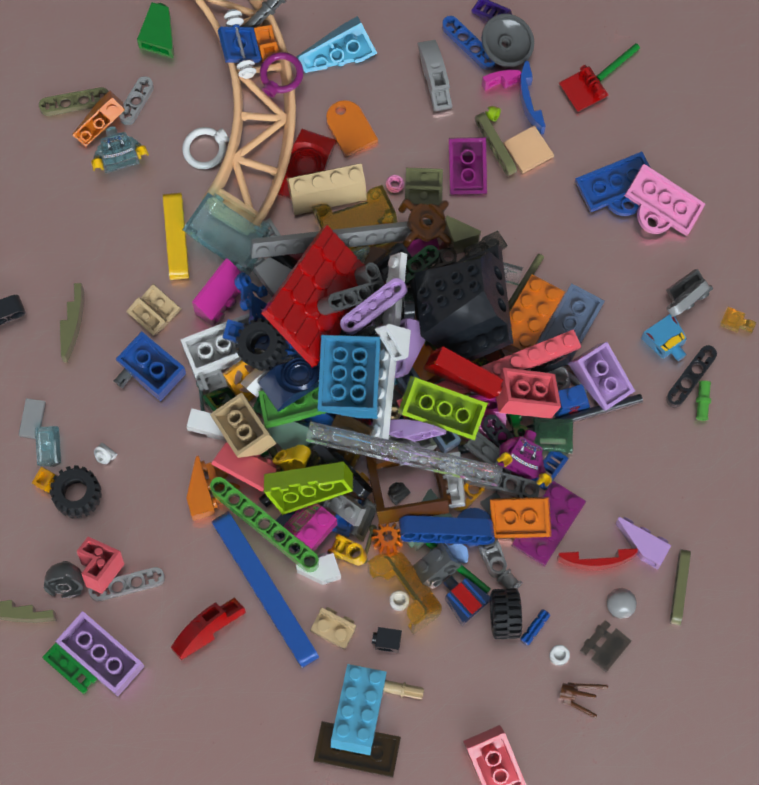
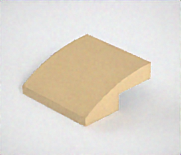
(154, 310)

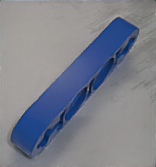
(465, 45)

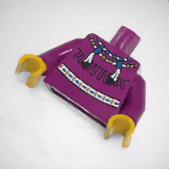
(524, 458)

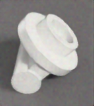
(104, 454)

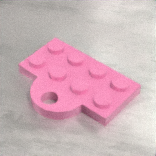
(663, 202)

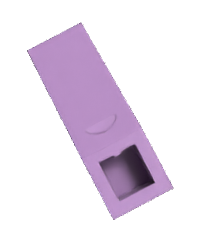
(650, 548)

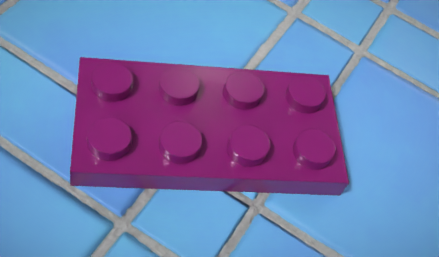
(563, 512)

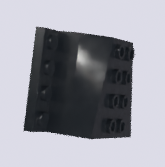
(466, 305)

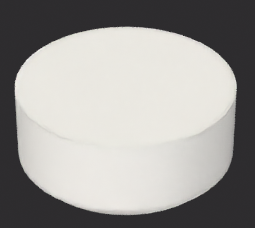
(399, 600)
(559, 655)

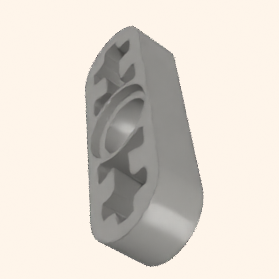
(136, 92)
(688, 297)

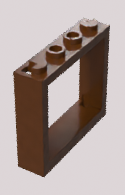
(423, 508)

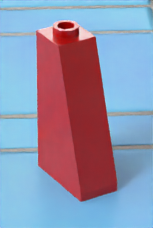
(463, 372)

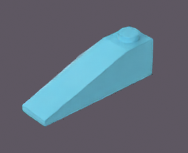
(342, 46)

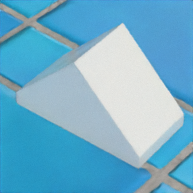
(395, 340)

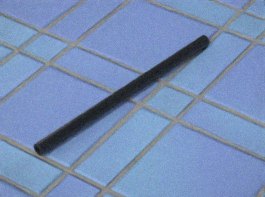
(580, 415)

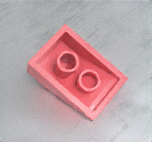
(494, 758)

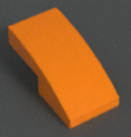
(266, 41)

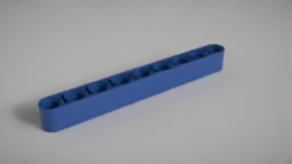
(265, 589)

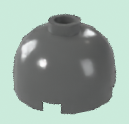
(64, 579)

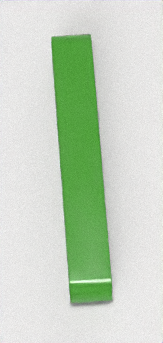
(269, 532)

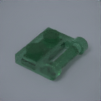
(554, 429)

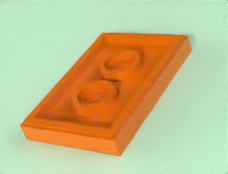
(521, 517)

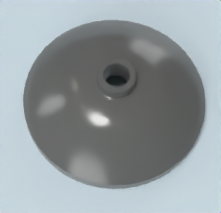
(512, 32)

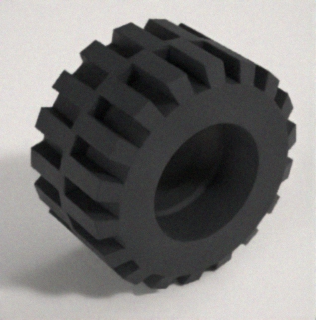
(248, 339)
(70, 477)
(506, 613)

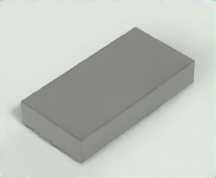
(31, 417)

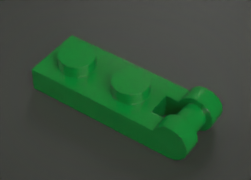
(69, 667)

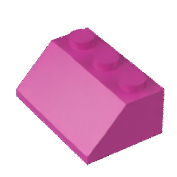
(217, 294)

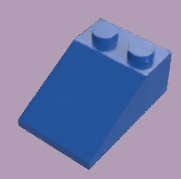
(151, 366)

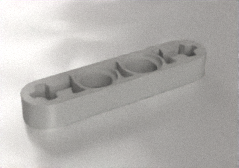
(127, 587)

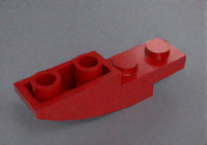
(201, 628)

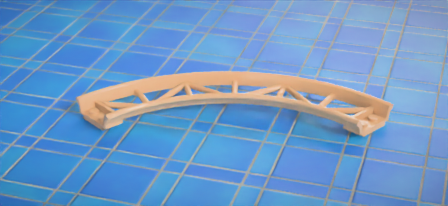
(233, 157)

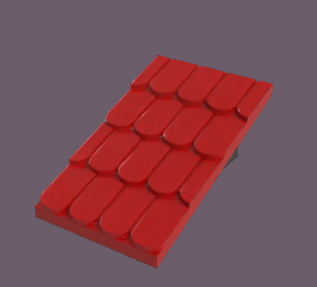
(321, 271)

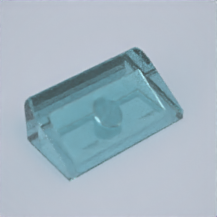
(48, 446)

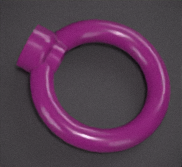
(270, 87)

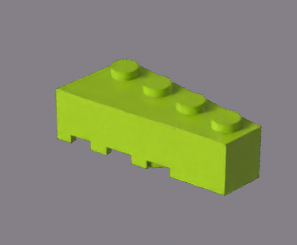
(307, 486)

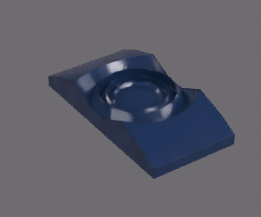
(290, 381)

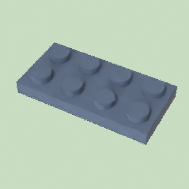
(574, 312)

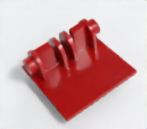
(583, 88)

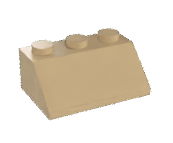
(242, 427)

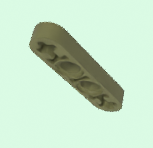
(74, 97)
(495, 144)
(680, 587)

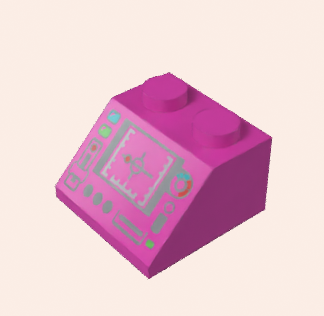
(311, 525)

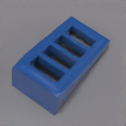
(560, 457)

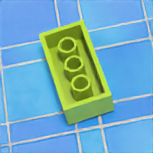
(442, 407)

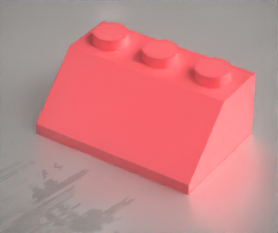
(528, 393)
(248, 469)

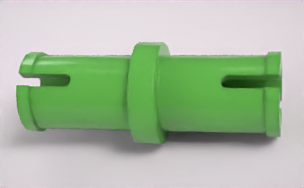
(703, 400)

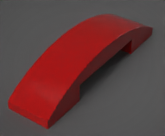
(572, 559)

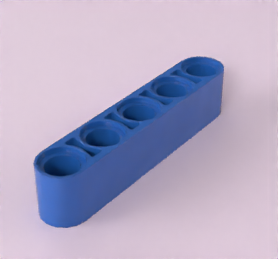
(446, 530)

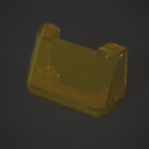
(374, 211)
(425, 604)

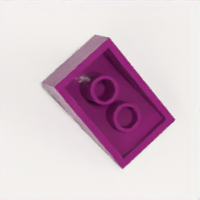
(468, 165)

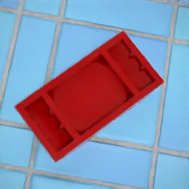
(309, 155)

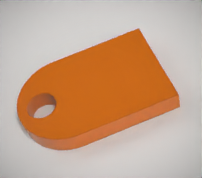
(351, 128)

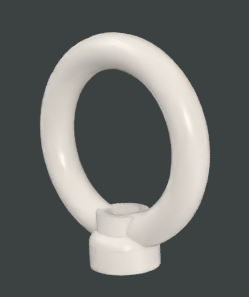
(220, 137)

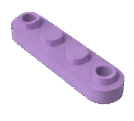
(373, 306)

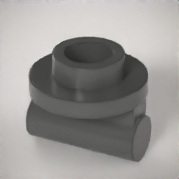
(398, 492)

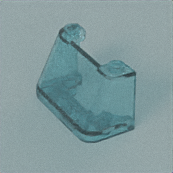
(224, 232)

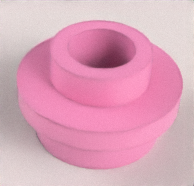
(394, 179)

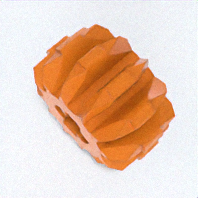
(379, 537)

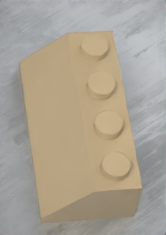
(329, 187)

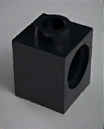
(387, 639)

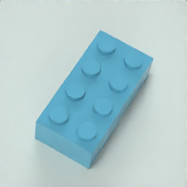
(358, 709)

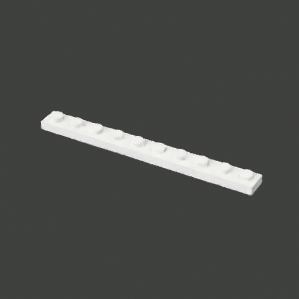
(391, 316)

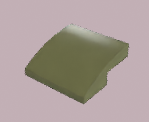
(424, 185)

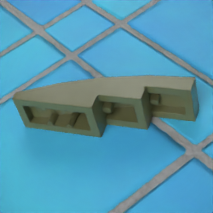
(70, 328)
(24, 613)

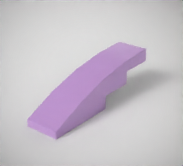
(414, 430)

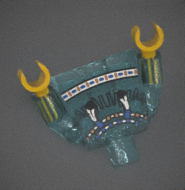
(117, 151)

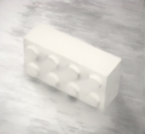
(210, 351)

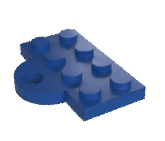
(609, 185)

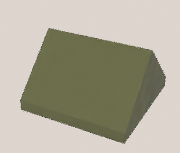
(460, 234)

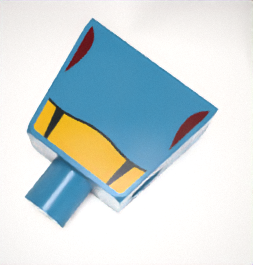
(666, 338)

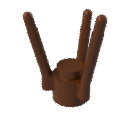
(570, 691)

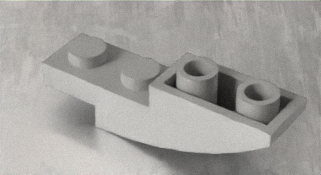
(436, 75)
(346, 507)

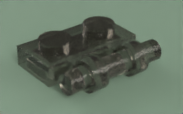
(610, 650)

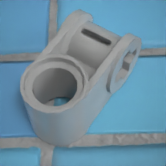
(492, 555)

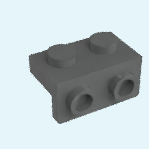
(683, 284)
(436, 566)

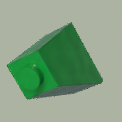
(157, 31)

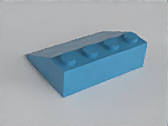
(349, 375)

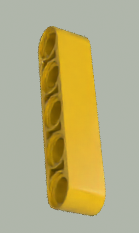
(175, 236)

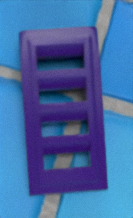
(489, 4)

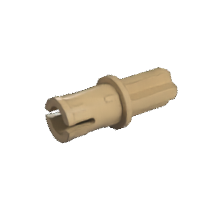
(403, 689)

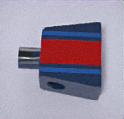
(465, 598)

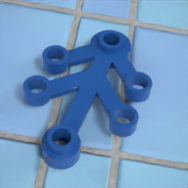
(248, 300)

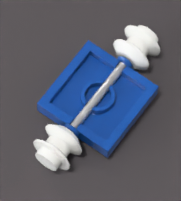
(239, 44)

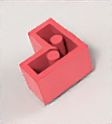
(101, 564)

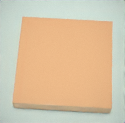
(528, 149)

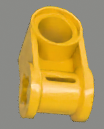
(293, 457)
(345, 548)

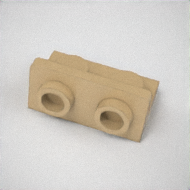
(333, 628)

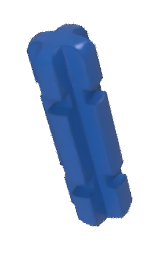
(535, 627)

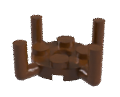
(419, 229)

